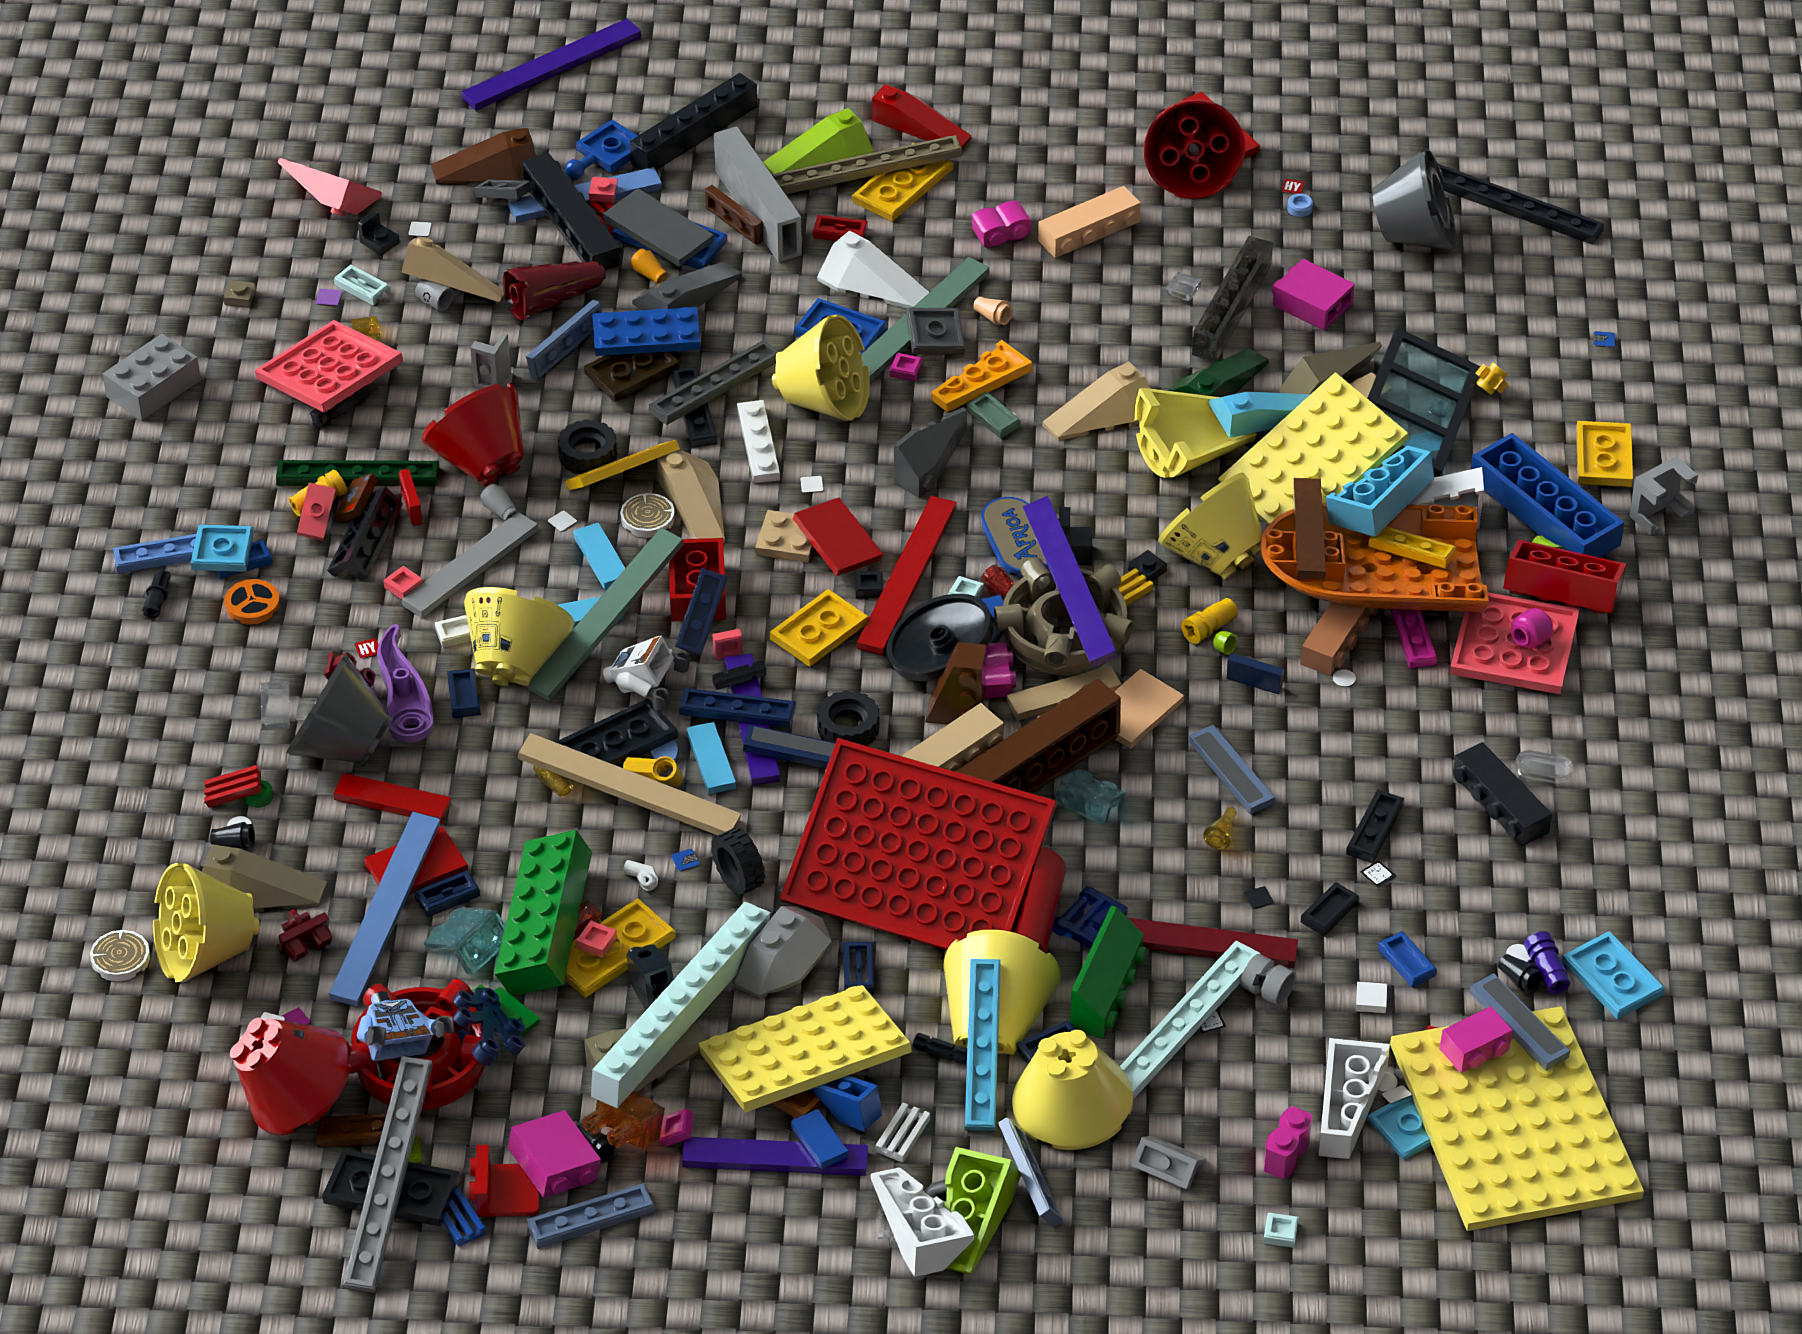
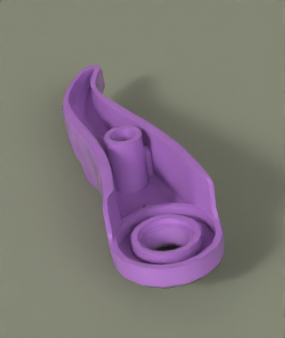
(407, 694)

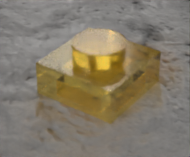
(367, 326)

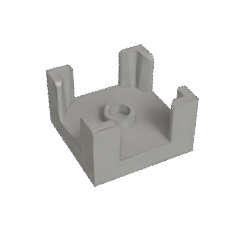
(1659, 490)

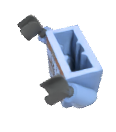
(398, 1028)

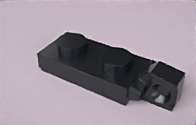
(322, 419)

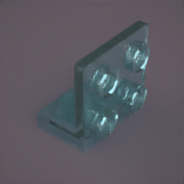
(471, 934)

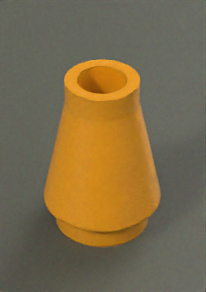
(648, 266)

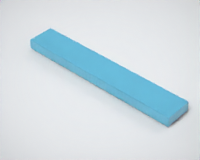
(982, 1045)

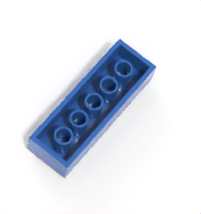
(1547, 498)

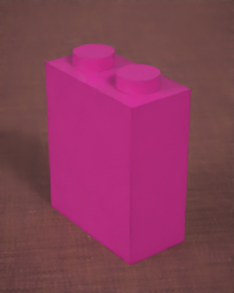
(1313, 294)
(554, 1153)

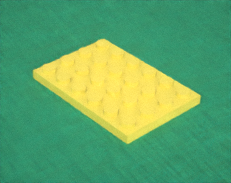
(1327, 438)
(804, 1048)

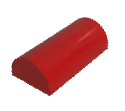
(1042, 899)

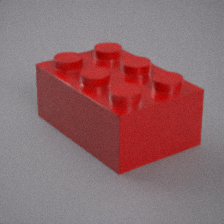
(685, 570)

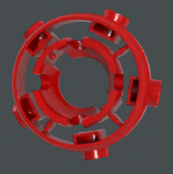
(454, 1066)

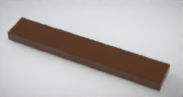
(1309, 529)

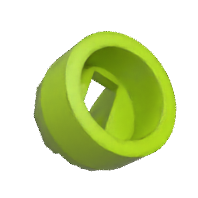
(1225, 642)

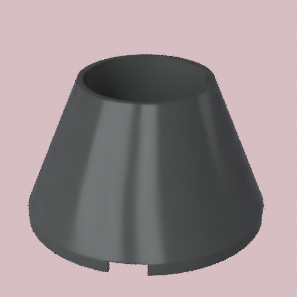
(1414, 205)

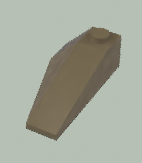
(1317, 368)
(264, 879)
(681, 1052)

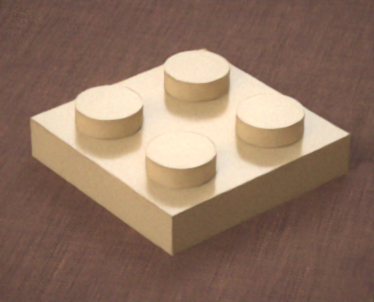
(782, 538)

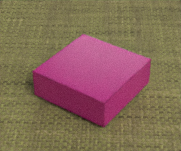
(906, 367)
(676, 1127)

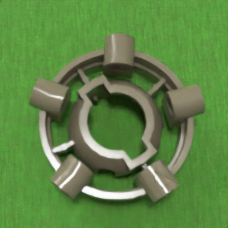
(1058, 652)

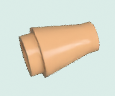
(995, 310)

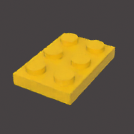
(1604, 453)
(818, 627)

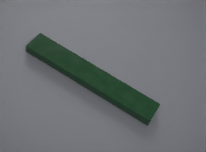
(386, 471)

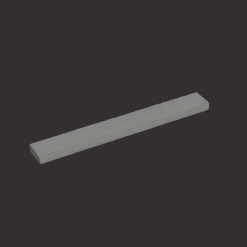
(388, 1174)

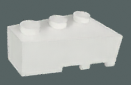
(1454, 490)

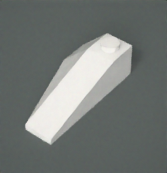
(863, 268)

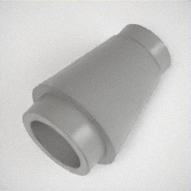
(498, 501)

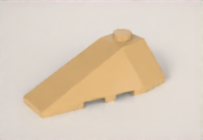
(440, 266)
(1100, 405)
(693, 492)

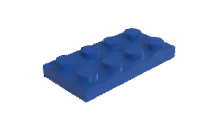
(646, 331)

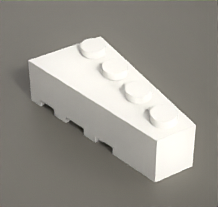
(1350, 1088)

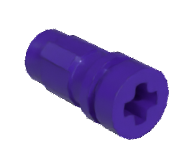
(1544, 954)

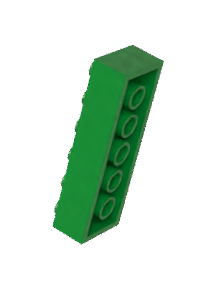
(543, 913)

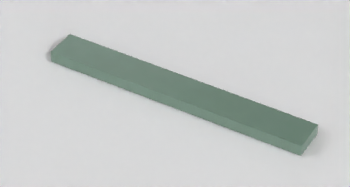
(944, 295)
(605, 614)

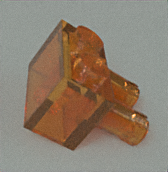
(634, 1121)

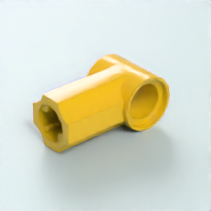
(655, 768)

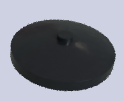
(931, 631)

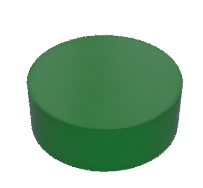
(262, 798)

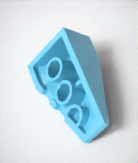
(1253, 411)

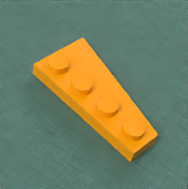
(989, 373)

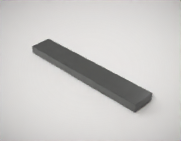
(713, 382)

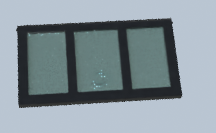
(1424, 393)

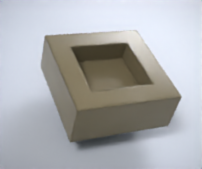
(239, 293)

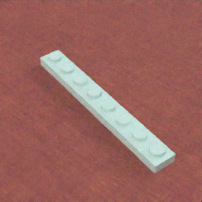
(1187, 1016)

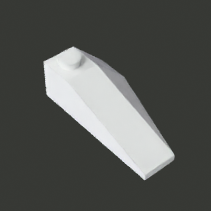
(922, 1226)

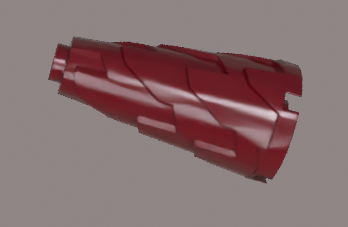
(548, 285)

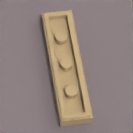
(1046, 696)

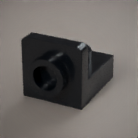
(375, 235)

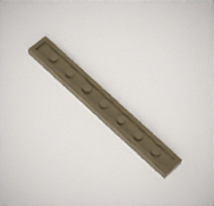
(869, 164)

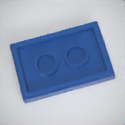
(868, 327)

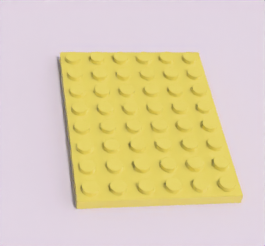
(1515, 1134)

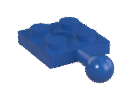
(596, 149)

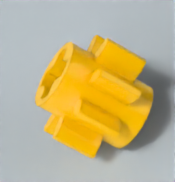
(1492, 378)

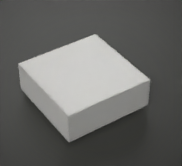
(1371, 997)

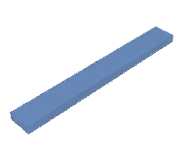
(384, 909)

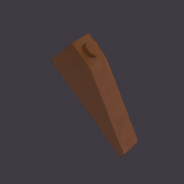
(491, 159)

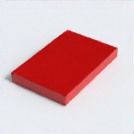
(837, 536)
(439, 864)

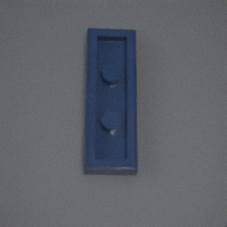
(701, 611)

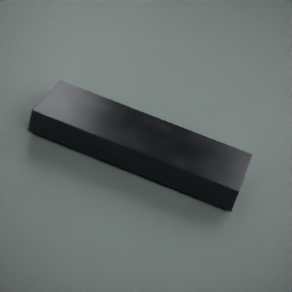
(1375, 826)

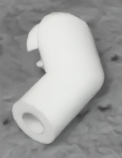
(645, 874)

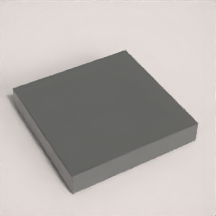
(935, 331)

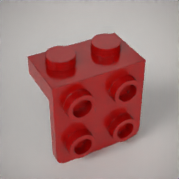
(501, 1188)

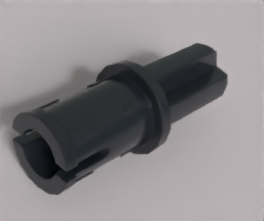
(156, 593)

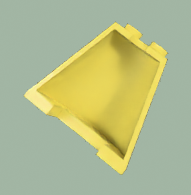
(1180, 431)
(1026, 983)

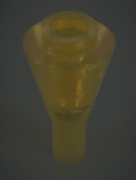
(1219, 833)

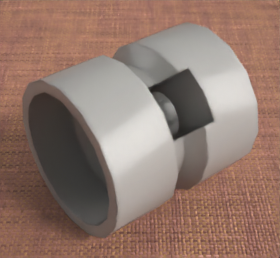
(1265, 978)

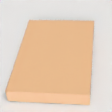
(1144, 706)

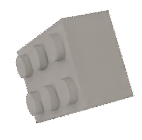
(151, 376)

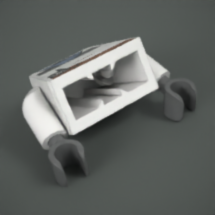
(643, 667)

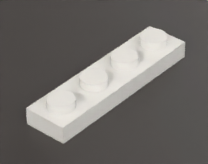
(758, 441)

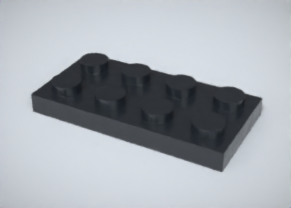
(623, 734)
(423, 1195)

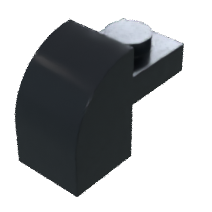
(1078, 538)

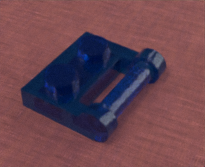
(1088, 926)

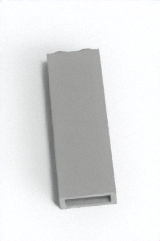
(758, 193)

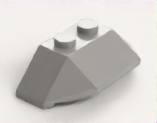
(783, 952)

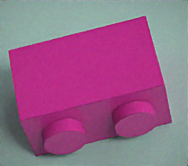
(1476, 1039)

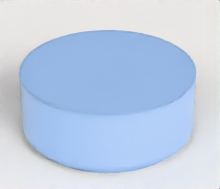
(1300, 205)

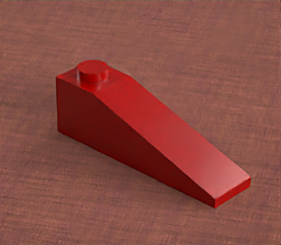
(913, 116)

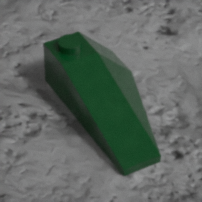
(1224, 376)

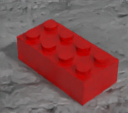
(1564, 576)

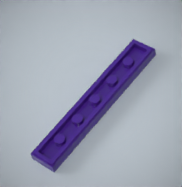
(761, 768)
(767, 1156)

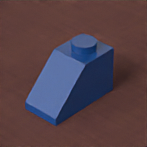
(851, 1101)

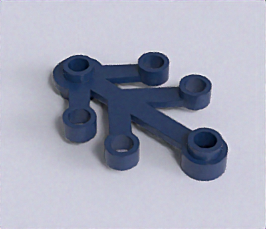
(488, 1004)

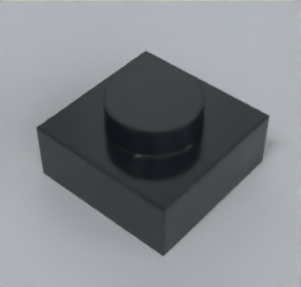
(1148, 565)

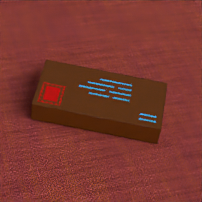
(356, 498)

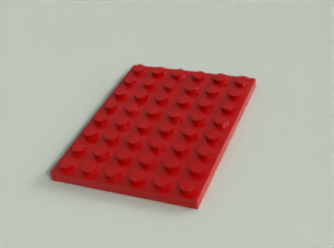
(916, 848)

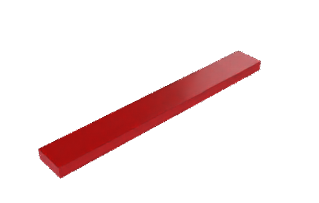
(907, 574)

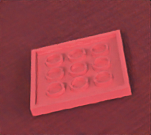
(329, 366)
(1491, 654)

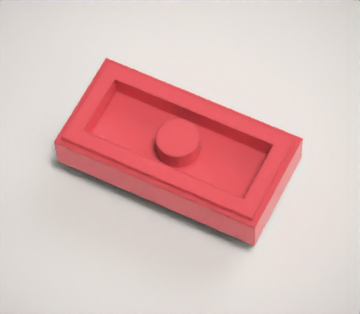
(316, 511)

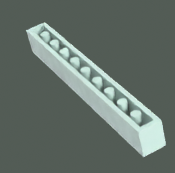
(677, 1007)

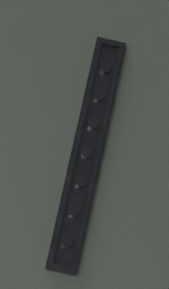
(1521, 205)

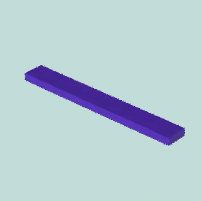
(551, 64)
(1070, 581)

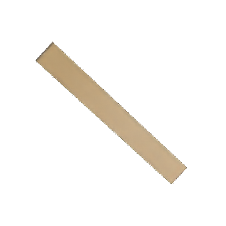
(628, 785)

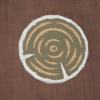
(647, 514)
(120, 955)

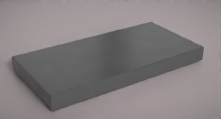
(658, 227)

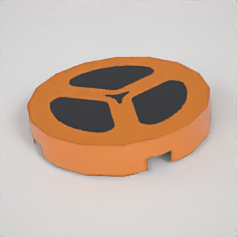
(252, 601)

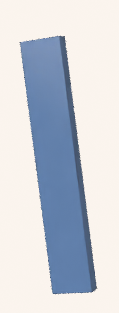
(645, 180)

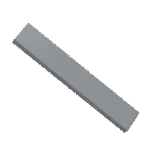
(469, 564)

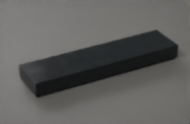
(699, 421)

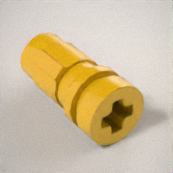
(331, 479)
(1203, 623)

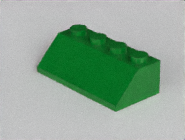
(1106, 975)

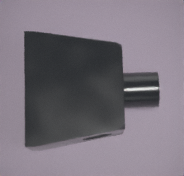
(646, 967)

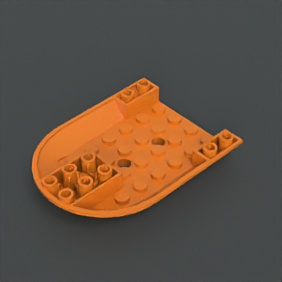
(1382, 579)

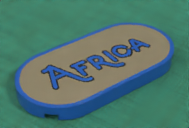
(1010, 533)

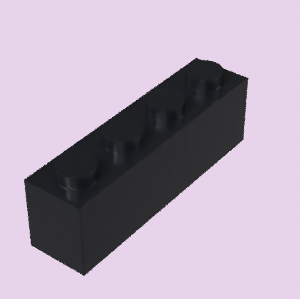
(1502, 794)

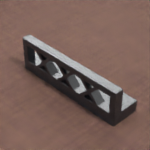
(366, 535)

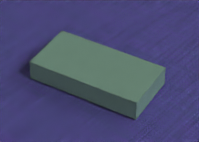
(993, 415)

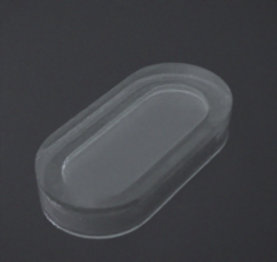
(1543, 766)

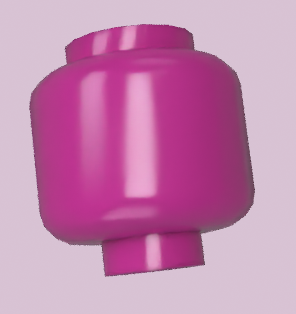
(1532, 628)

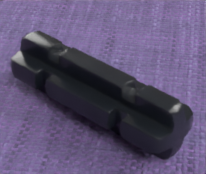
(739, 675)
(940, 1048)

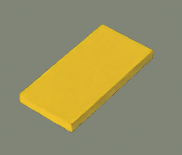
(897, 190)
(622, 465)
(635, 927)

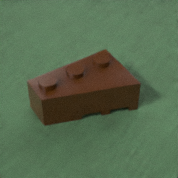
(960, 685)

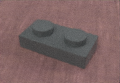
(497, 189)

